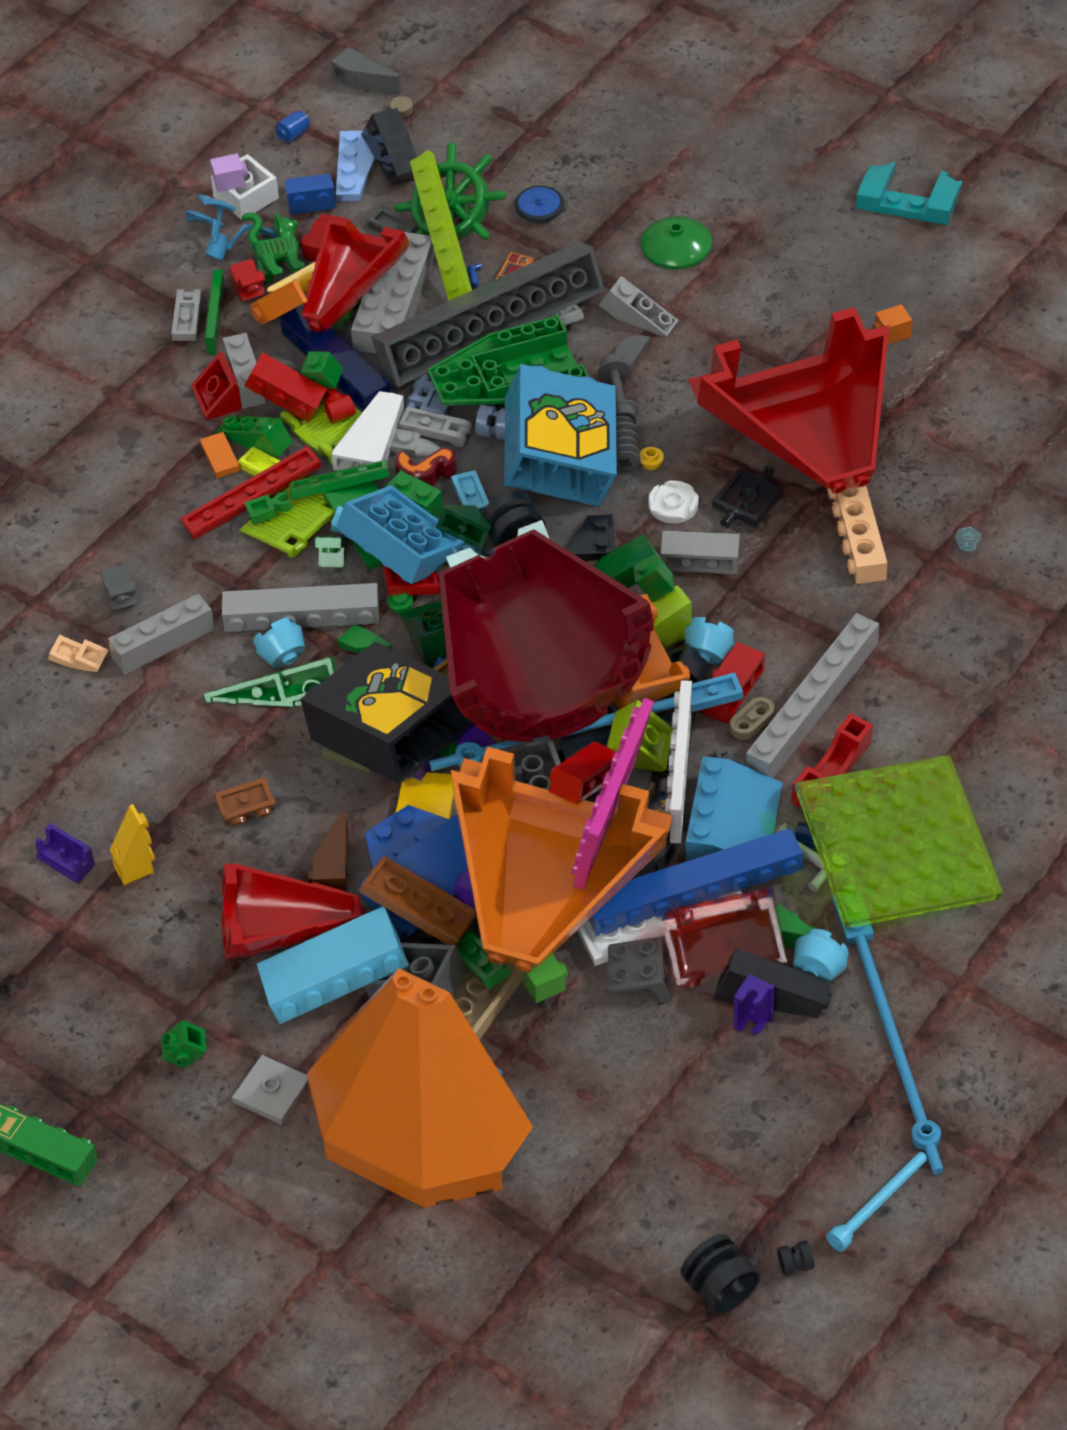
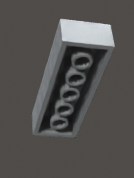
(395, 294)

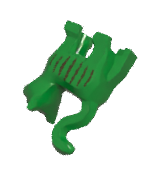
(274, 250)

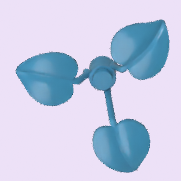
(218, 242)

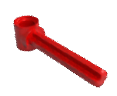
(337, 405)

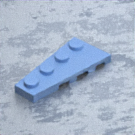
(354, 166)

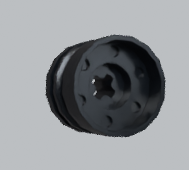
(720, 1274)

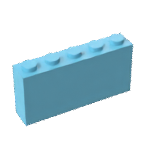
(332, 965)

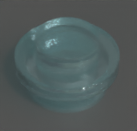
(968, 538)

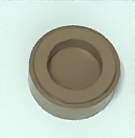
(403, 104)

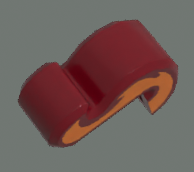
(430, 468)

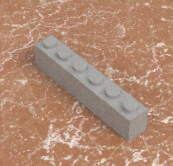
(305, 605)

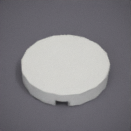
(673, 502)

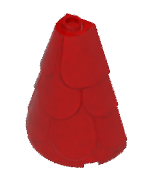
(348, 269)
(278, 911)

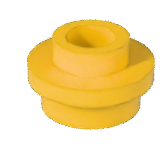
(651, 458)

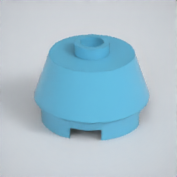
(709, 640)
(280, 644)
(820, 955)

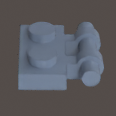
(430, 402)

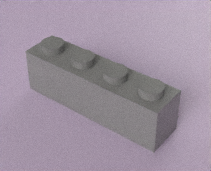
(161, 633)

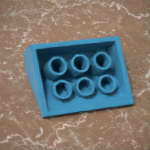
(397, 533)
(730, 807)

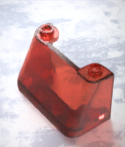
(707, 932)

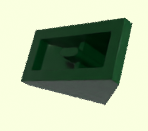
(465, 524)

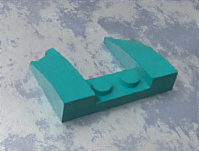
(876, 197)

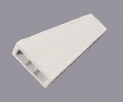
(371, 433)

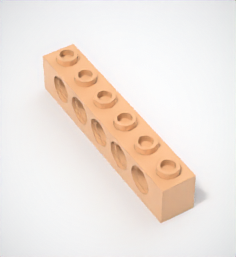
(860, 535)

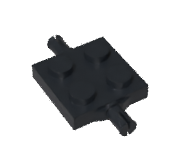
(747, 497)

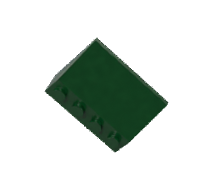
(426, 631)

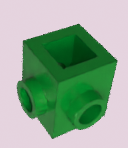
(183, 1044)

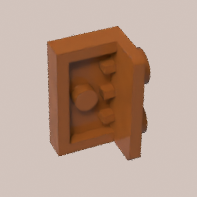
(245, 801)

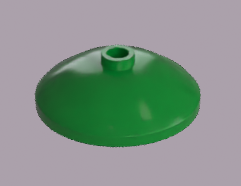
(676, 242)

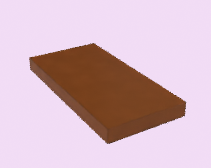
(418, 901)

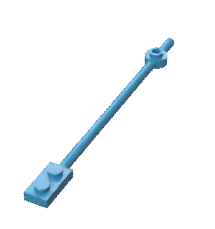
(704, 695)
(922, 1141)

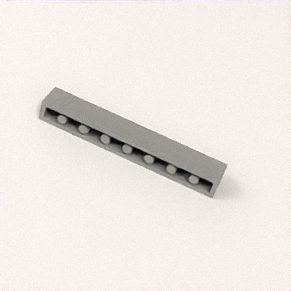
(813, 696)

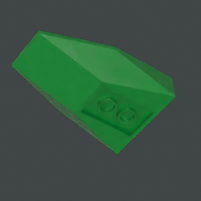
(488, 366)

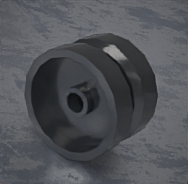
(508, 514)

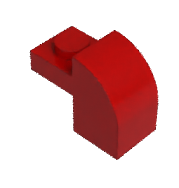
(246, 280)

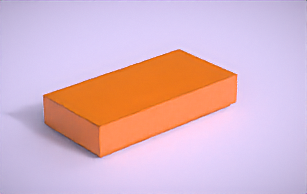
(219, 455)

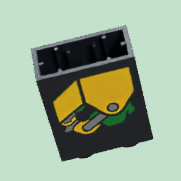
(384, 712)

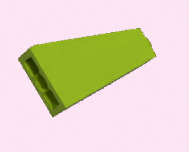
(673, 617)

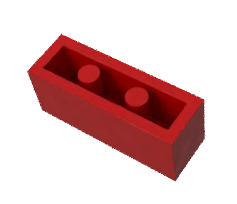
(285, 387)
(748, 666)
(581, 773)

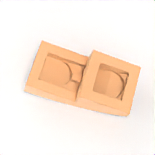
(76, 655)

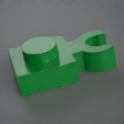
(264, 508)

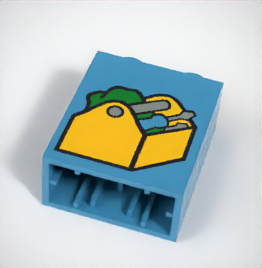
(560, 435)

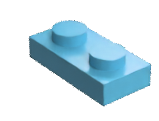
(470, 490)

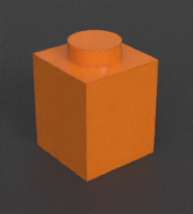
(898, 320)

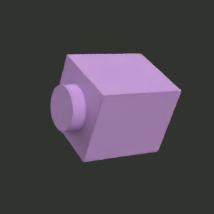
(228, 172)

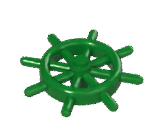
(456, 201)

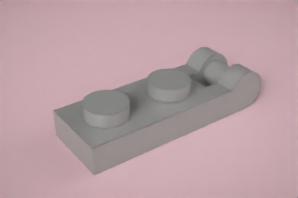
(186, 315)
(436, 426)

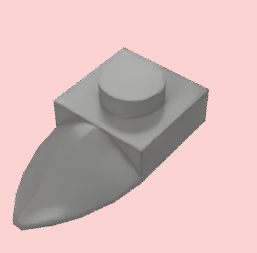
(412, 444)

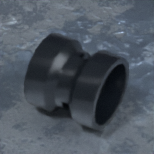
(795, 1258)

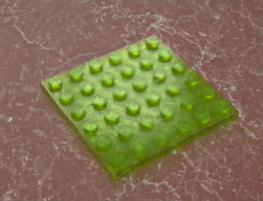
(898, 841)

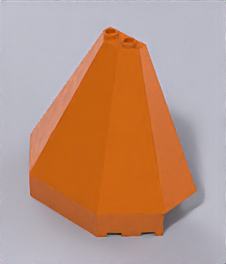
(523, 851)
(415, 1097)

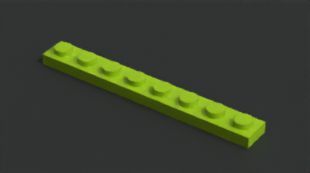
(440, 225)

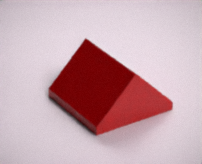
(217, 389)

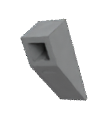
(637, 309)

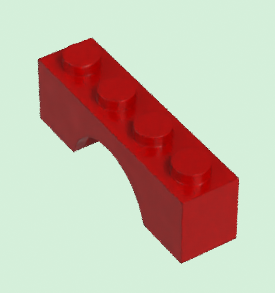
(847, 747)

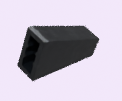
(793, 989)

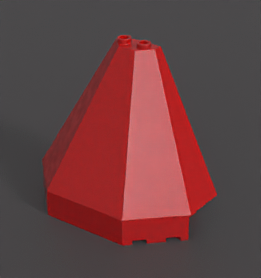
(811, 411)

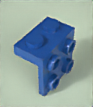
(310, 193)

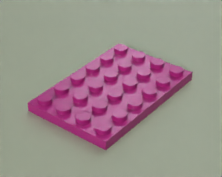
(608, 800)

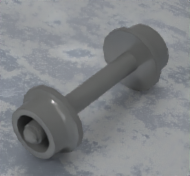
(613, 371)

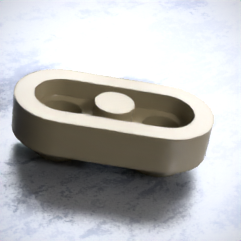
(748, 721)

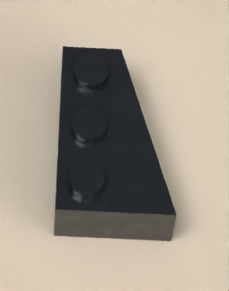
(390, 145)

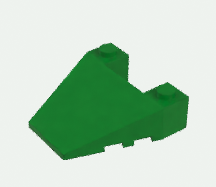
(640, 565)

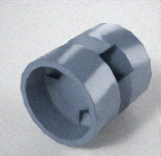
(485, 419)

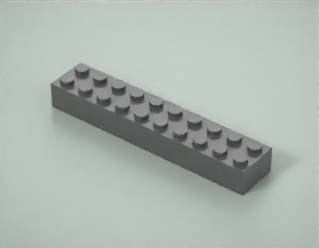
(501, 304)

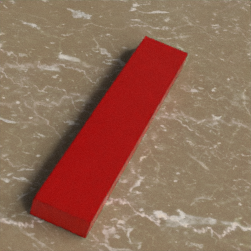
(265, 483)

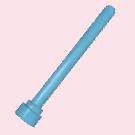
(841, 1236)

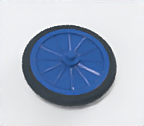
(539, 203)

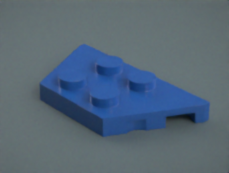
(400, 832)

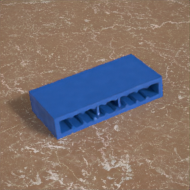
(435, 858)

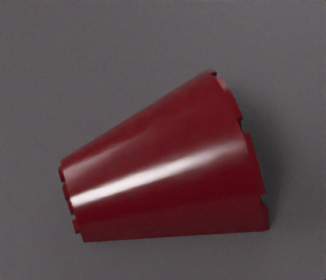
(539, 639)

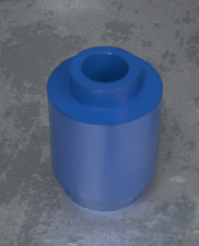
(292, 126)

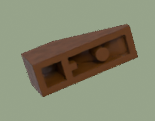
(331, 858)

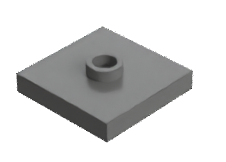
(271, 1089)

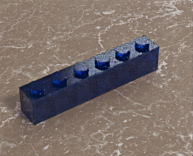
(357, 378)

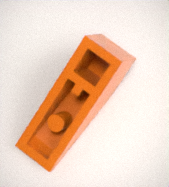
(278, 302)

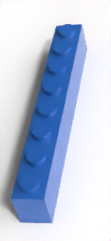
(700, 880)

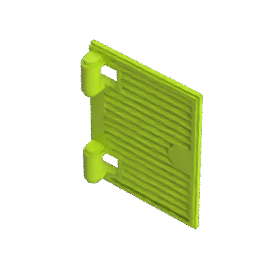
(319, 431)
(300, 522)

